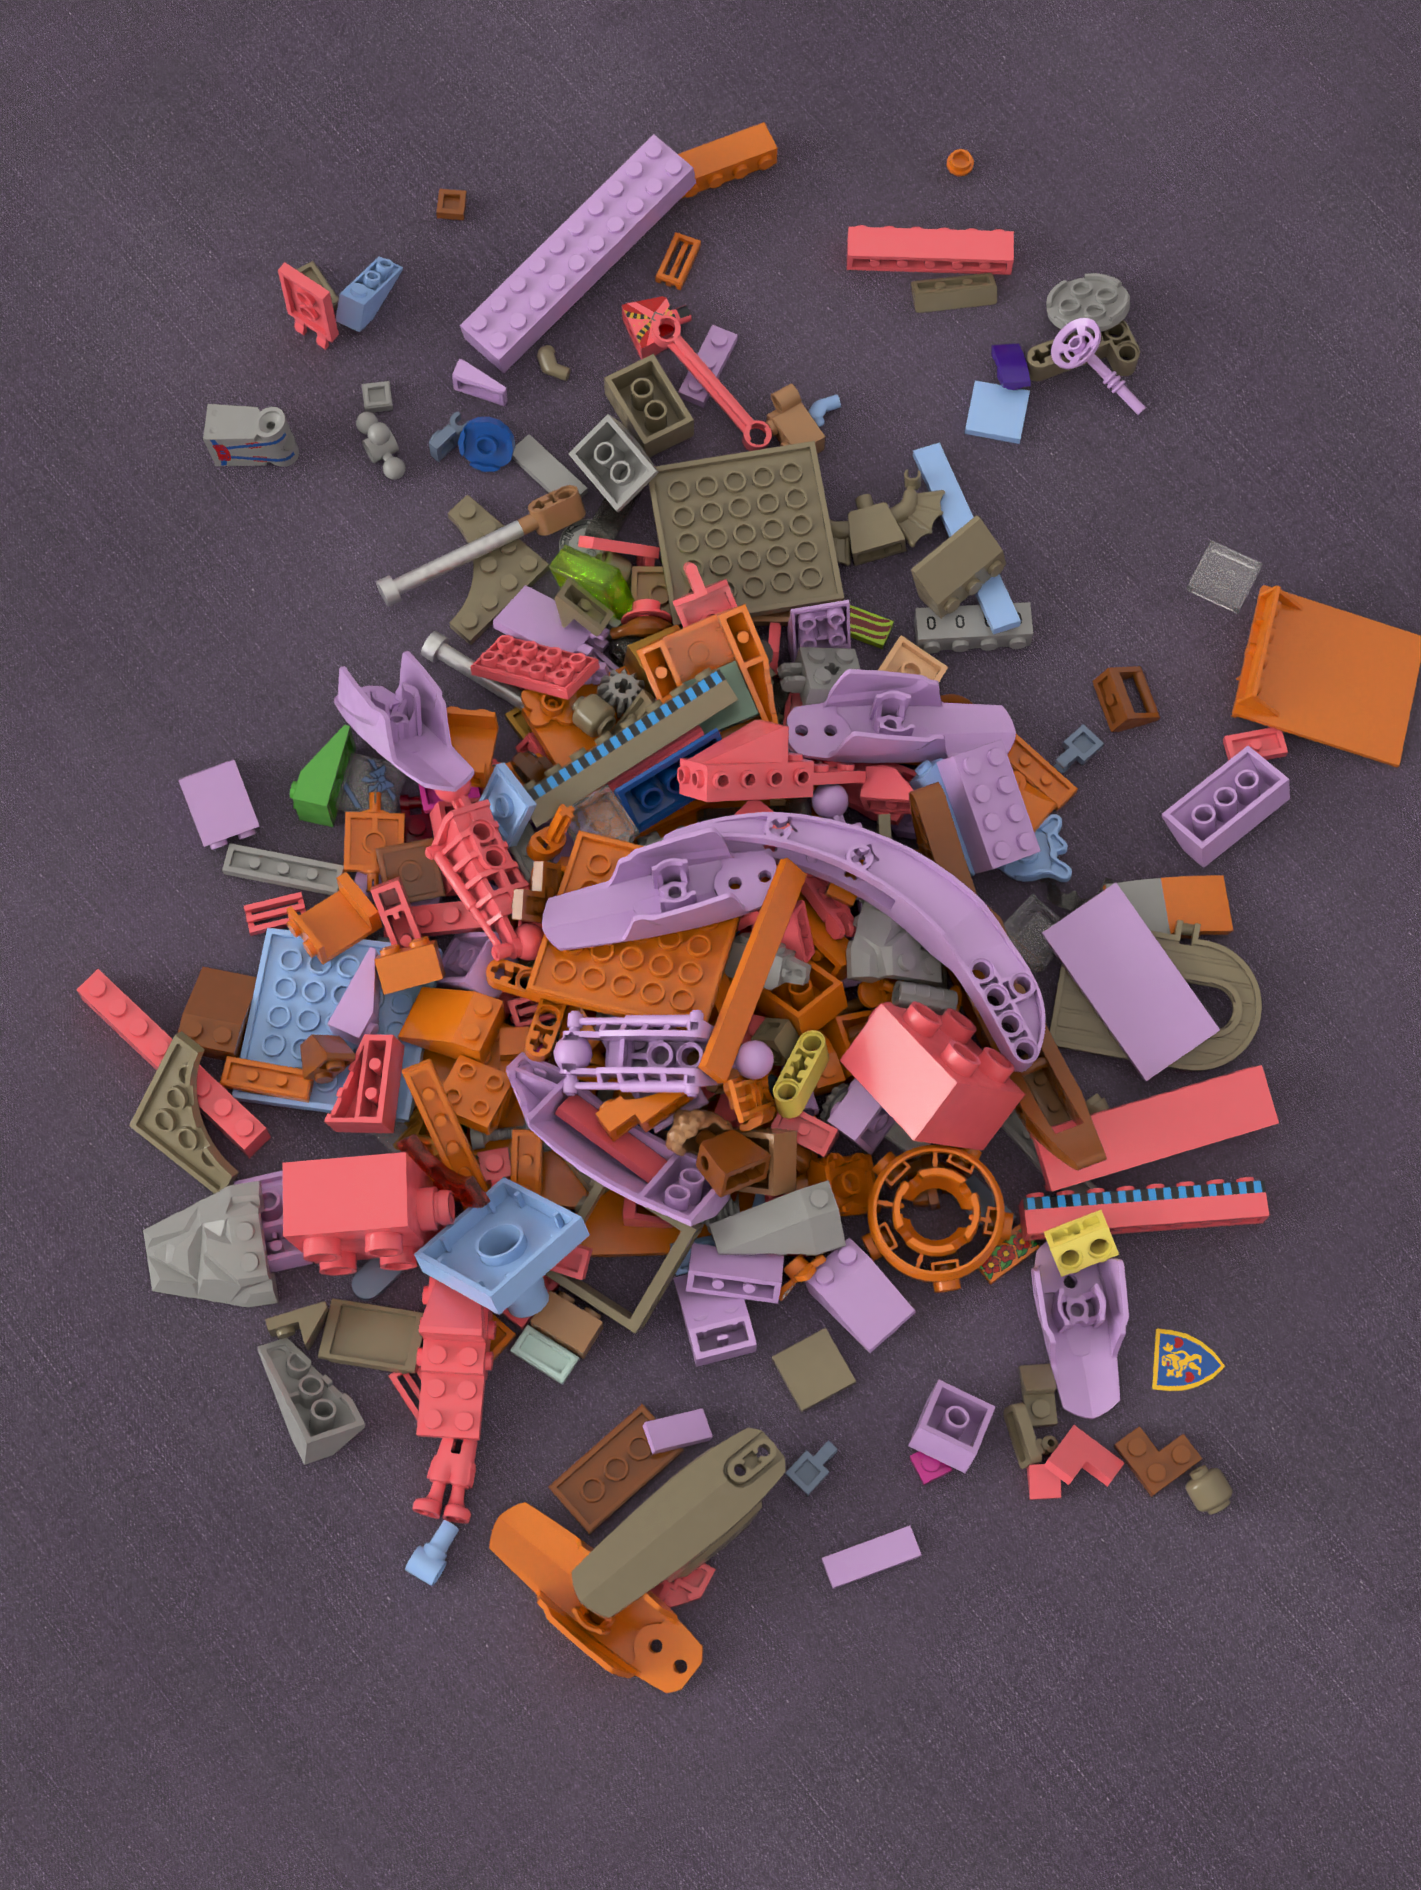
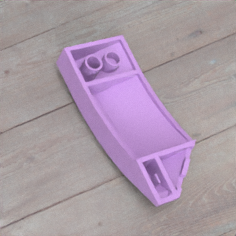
(674, 1191)

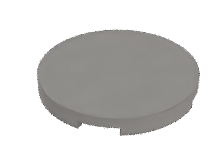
(1089, 297)

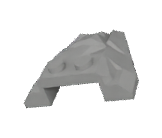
(888, 951)
(214, 1250)

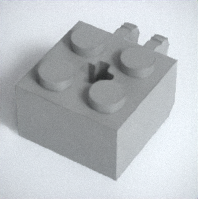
(816, 672)

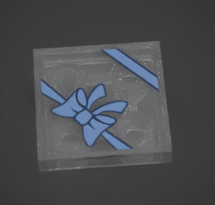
(370, 775)

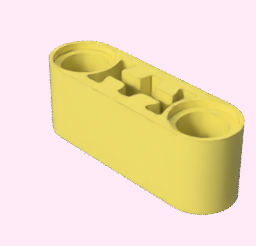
(804, 1067)

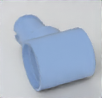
(429, 1561)

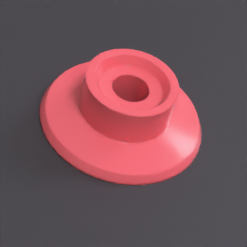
(646, 607)

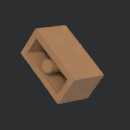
(568, 1324)

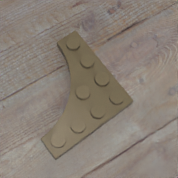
(496, 575)
(172, 1117)

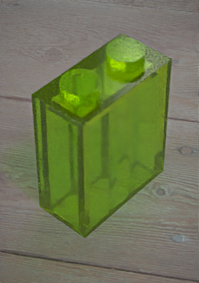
(596, 577)

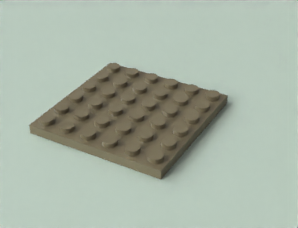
(751, 522)

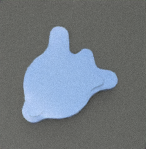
(1044, 863)

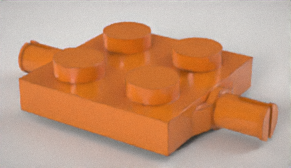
(369, 831)

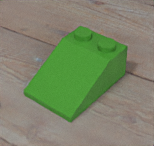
(322, 779)

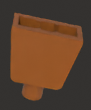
(730, 1161)

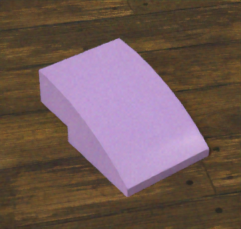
(280, 1252)

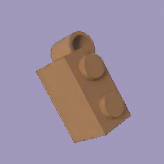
(792, 421)

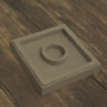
(813, 1370)

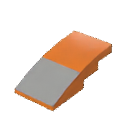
(1182, 898)

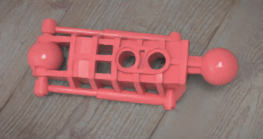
(470, 855)

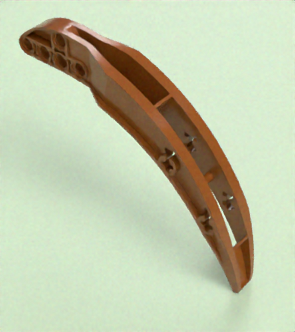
(1076, 1146)

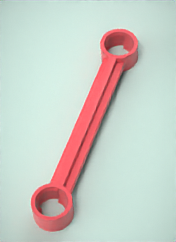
(710, 383)

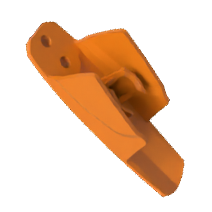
(544, 1557)

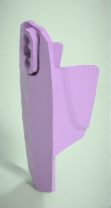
(893, 721)
(406, 726)
(661, 892)

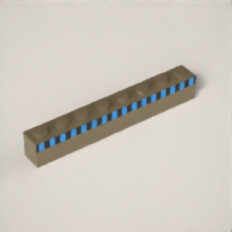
(630, 745)

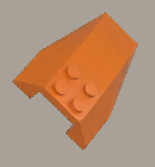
(712, 644)

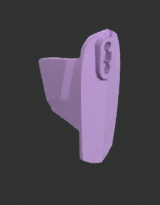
(1082, 1330)

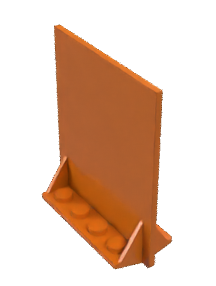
(1328, 676)

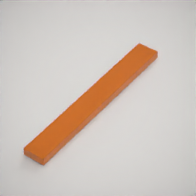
(752, 971)

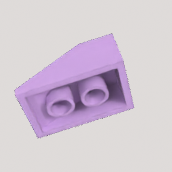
(467, 962)
(859, 1295)

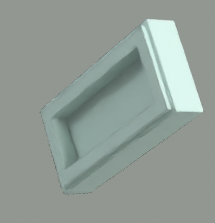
(544, 1354)

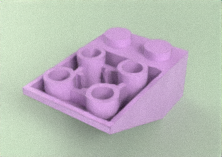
(819, 627)
(715, 1325)

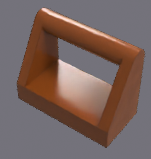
(1116, 701)

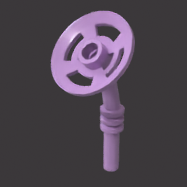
(1083, 350)

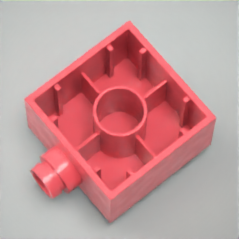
(933, 1075)
(362, 1211)

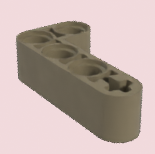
(1113, 348)

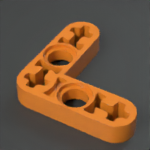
(544, 1006)

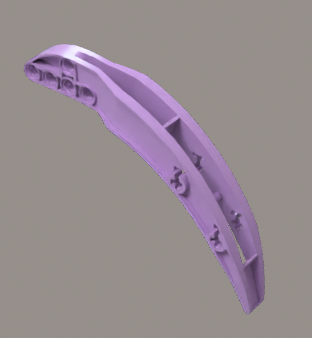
(919, 898)

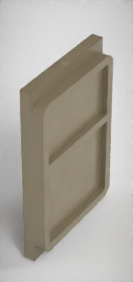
(371, 1336)

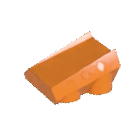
(849, 1178)

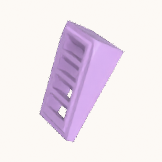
(478, 384)

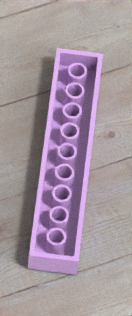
(578, 253)

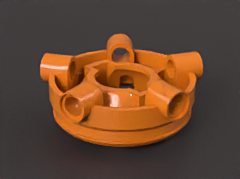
(961, 1161)

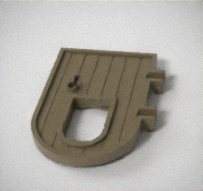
(1203, 963)

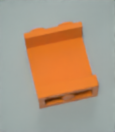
(474, 738)
(336, 921)

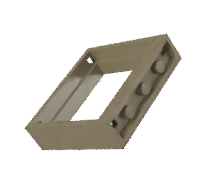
(658, 1286)

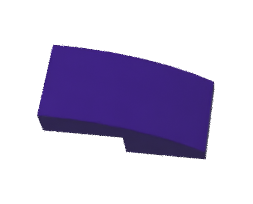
(1011, 366)

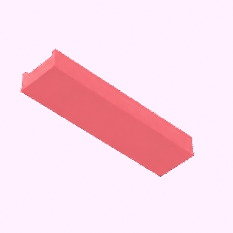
(1168, 1125)

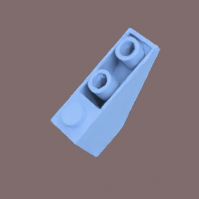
(365, 294)

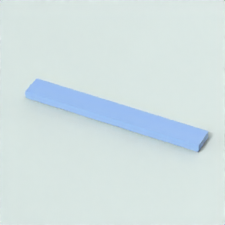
(956, 513)

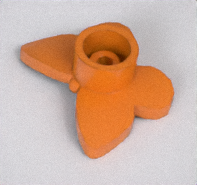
(547, 708)
(798, 1271)

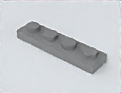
(282, 869)

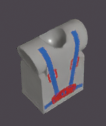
(249, 436)

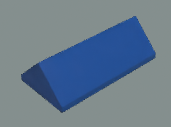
(656, 791)

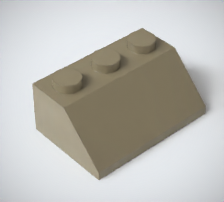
(958, 567)

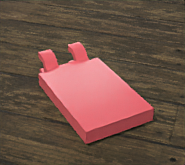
(309, 305)

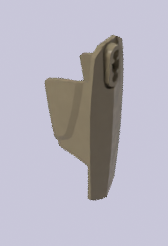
(680, 1523)

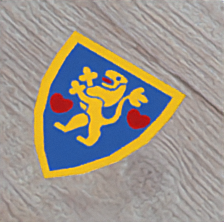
(1182, 1361)

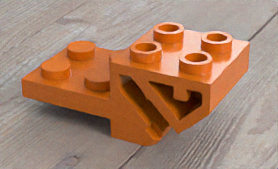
(481, 1091)

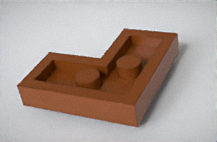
(530, 904)
(1154, 1467)

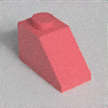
(885, 791)

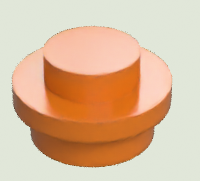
(960, 162)

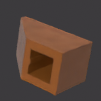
(325, 1057)

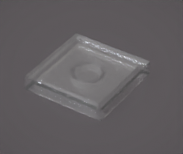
(1224, 576)

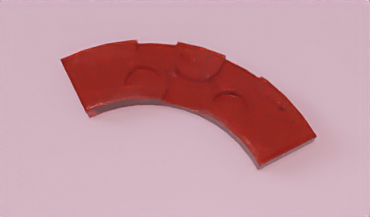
(444, 1178)

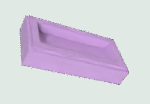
(677, 1431)

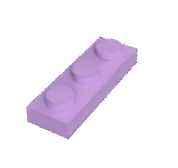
(714, 354)

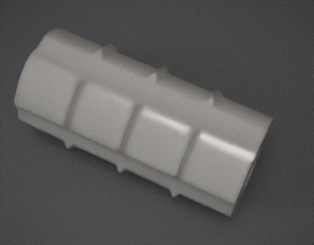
(933, 997)

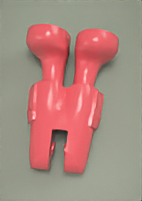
(449, 1469)

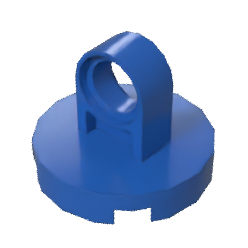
(486, 443)

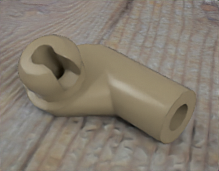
(549, 364)

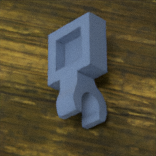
(446, 439)
(1079, 747)
(810, 1469)

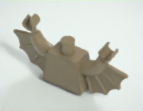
(881, 530)

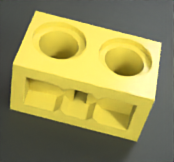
(1080, 1239)

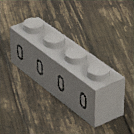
(968, 630)

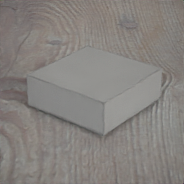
(377, 397)

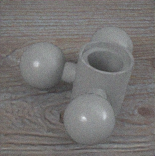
(380, 444)

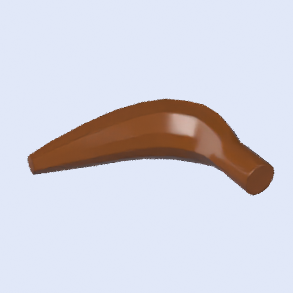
(640, 627)

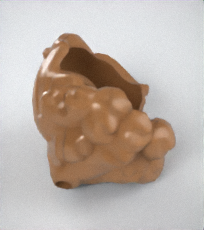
(688, 1124)

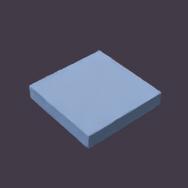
(997, 412)
(509, 803)

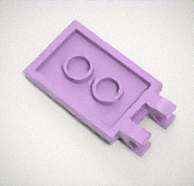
(536, 618)

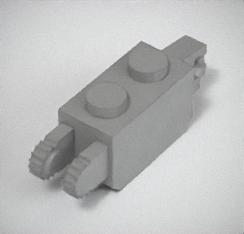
(784, 967)

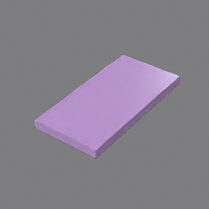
(1130, 982)

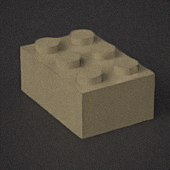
(649, 405)

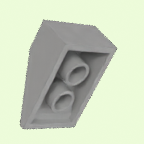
(614, 462)

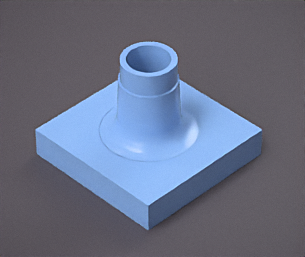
(504, 1249)

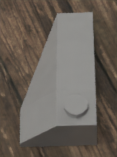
(790, 1224)
(312, 1408)

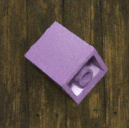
(219, 804)

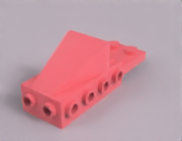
(758, 766)
(453, 1363)

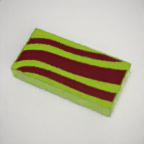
(869, 627)

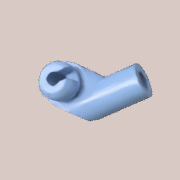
(822, 406)

